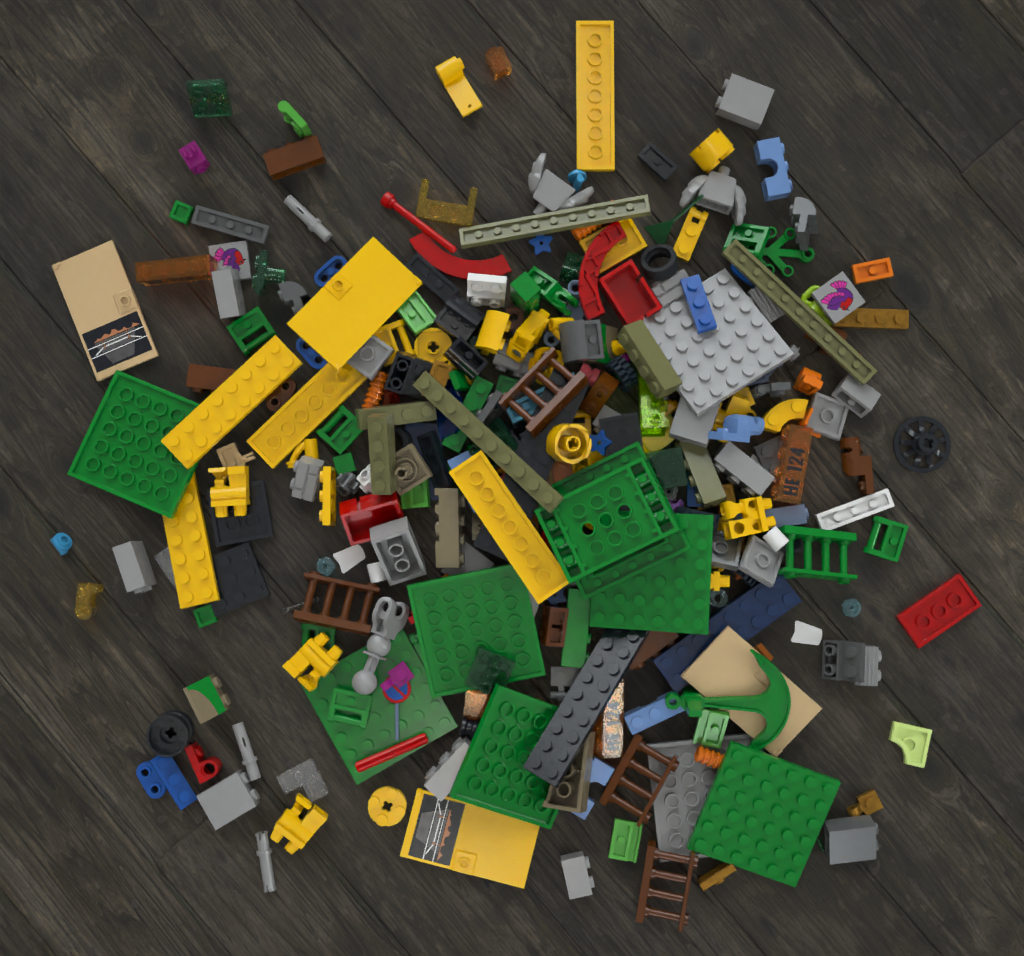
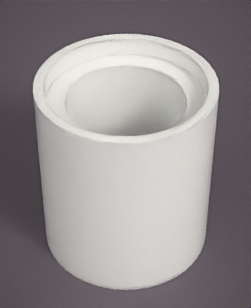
(776, 539)
(376, 572)

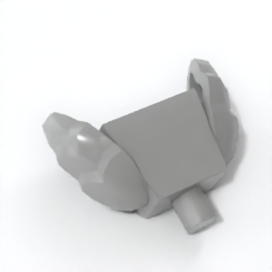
(553, 192)
(719, 194)

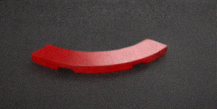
(456, 266)
(591, 266)

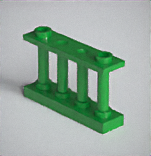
(825, 538)

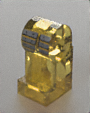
(86, 599)

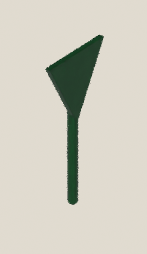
(661, 230)

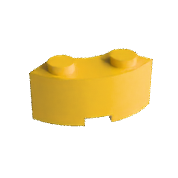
(781, 413)

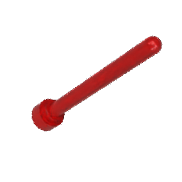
(389, 201)

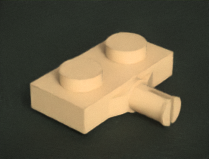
(230, 456)

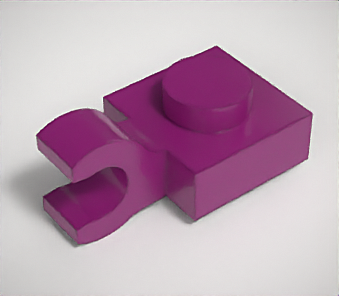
(399, 675)

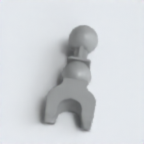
(385, 627)

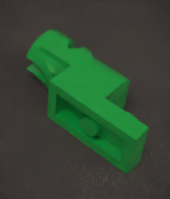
(552, 291)

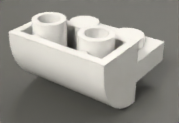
(486, 290)

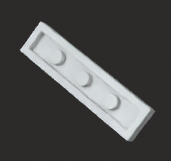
(854, 510)

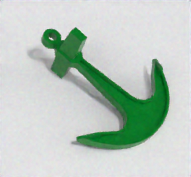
(772, 704)

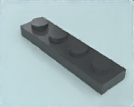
(230, 225)

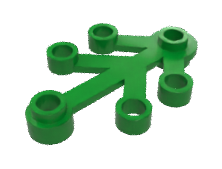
(774, 253)

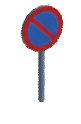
(397, 695)

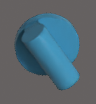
(577, 177)
(61, 542)

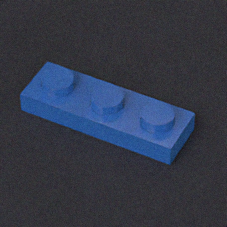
(698, 304)
(173, 781)

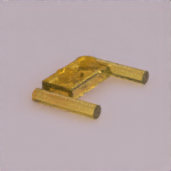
(445, 211)

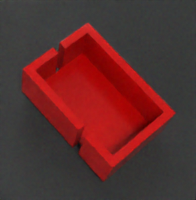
(627, 297)
(368, 513)

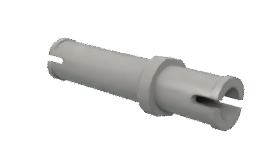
(314, 224)
(249, 759)
(264, 853)

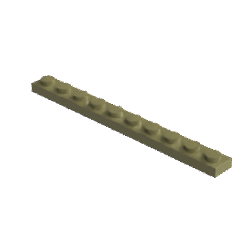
(555, 221)
(799, 312)
(488, 442)

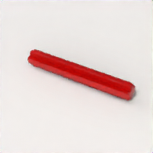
(391, 752)

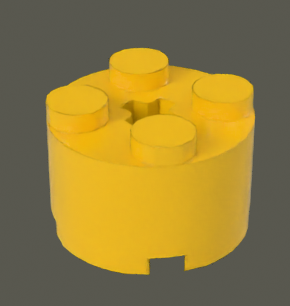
(712, 149)
(558, 440)

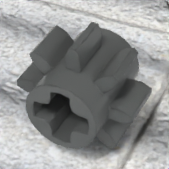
(347, 483)

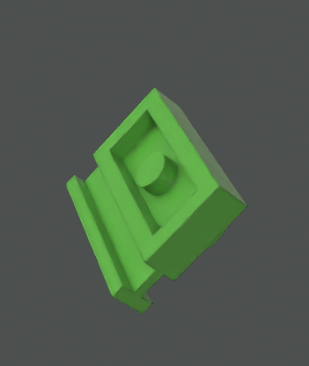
(416, 313)
(417, 497)
(711, 728)
(625, 840)

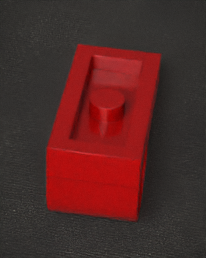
(195, 755)

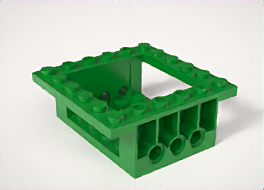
(602, 490)

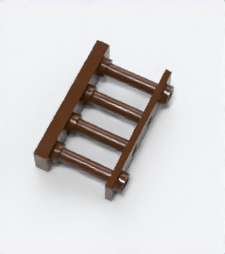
(550, 409)
(324, 618)
(620, 779)
(647, 891)

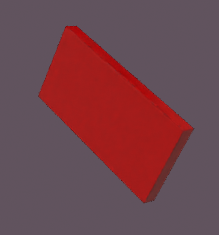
(938, 610)

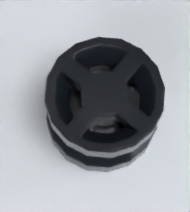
(468, 727)

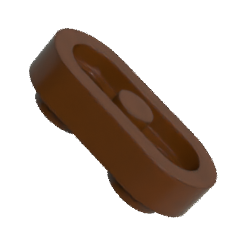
(514, 324)
(281, 394)

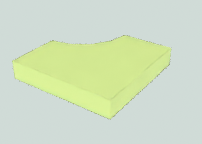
(913, 742)

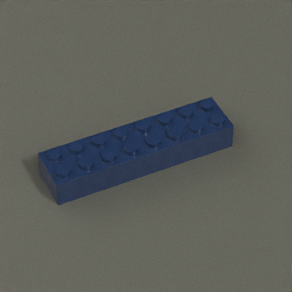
(745, 614)

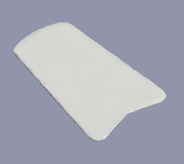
(349, 557)
(806, 634)

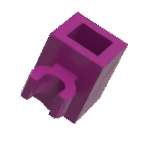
(194, 158)

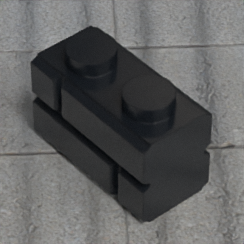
(465, 358)

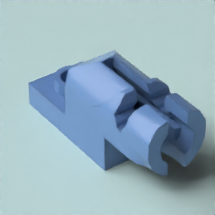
(738, 428)

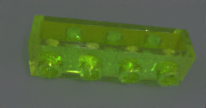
(651, 411)

